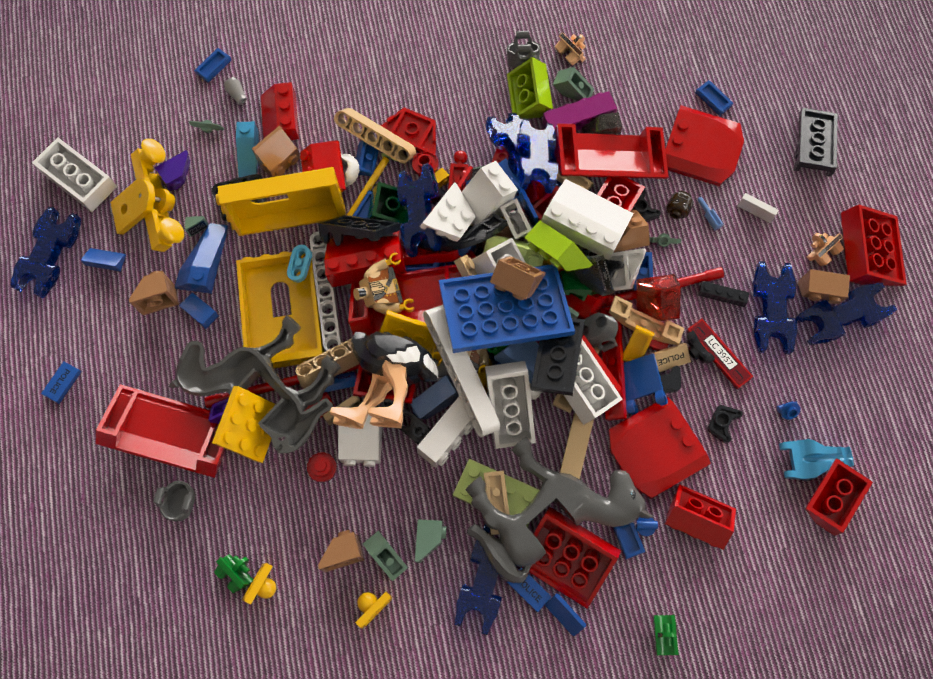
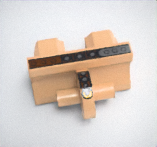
(575, 54)
(822, 245)

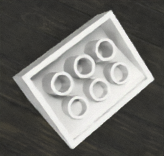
(587, 219)

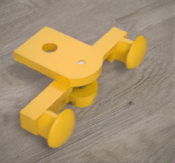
(144, 194)

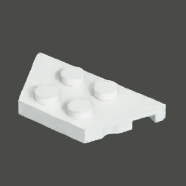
(451, 215)
(625, 278)

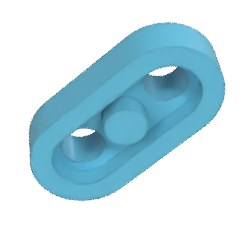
(299, 264)

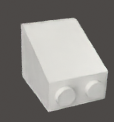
(489, 191)
(488, 260)
(360, 444)

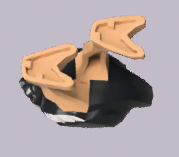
(392, 364)

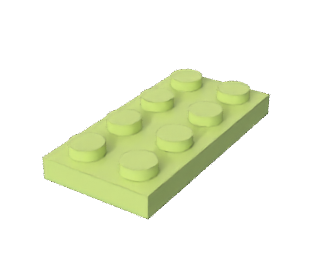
(518, 493)

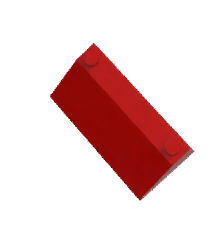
(611, 154)
(417, 285)
(160, 431)

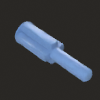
(711, 215)

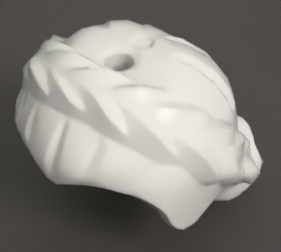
(350, 169)

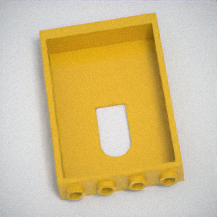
(311, 199)
(259, 326)

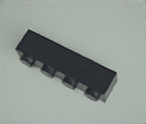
(723, 294)

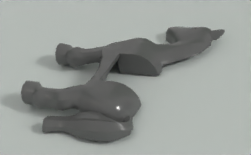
(244, 367)
(517, 543)

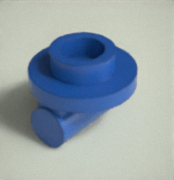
(789, 410)
(646, 526)

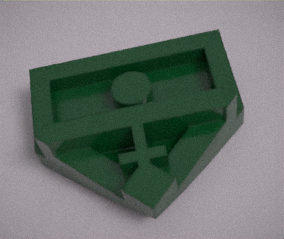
(572, 285)

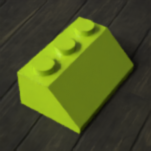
(529, 89)
(556, 247)

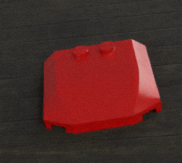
(704, 146)
(657, 448)

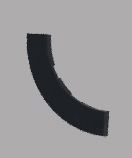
(477, 234)

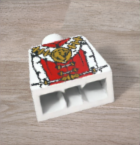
(518, 220)

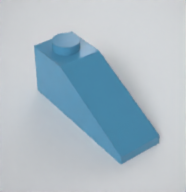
(246, 138)

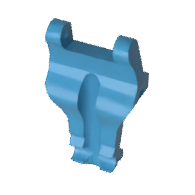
(812, 459)

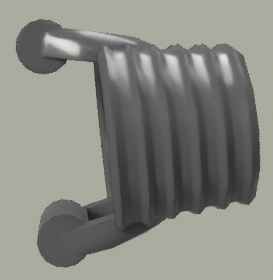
(519, 53)
(599, 329)
(177, 500)

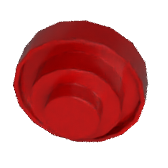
(423, 158)
(321, 467)

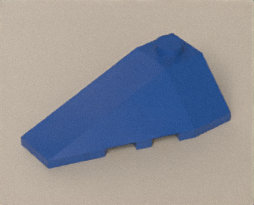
(202, 264)

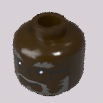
(680, 204)

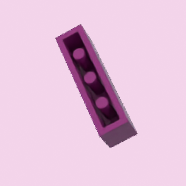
(581, 111)

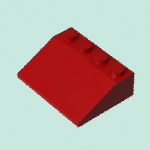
(872, 247)
(352, 258)
(574, 558)

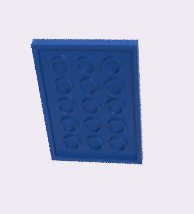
(487, 318)

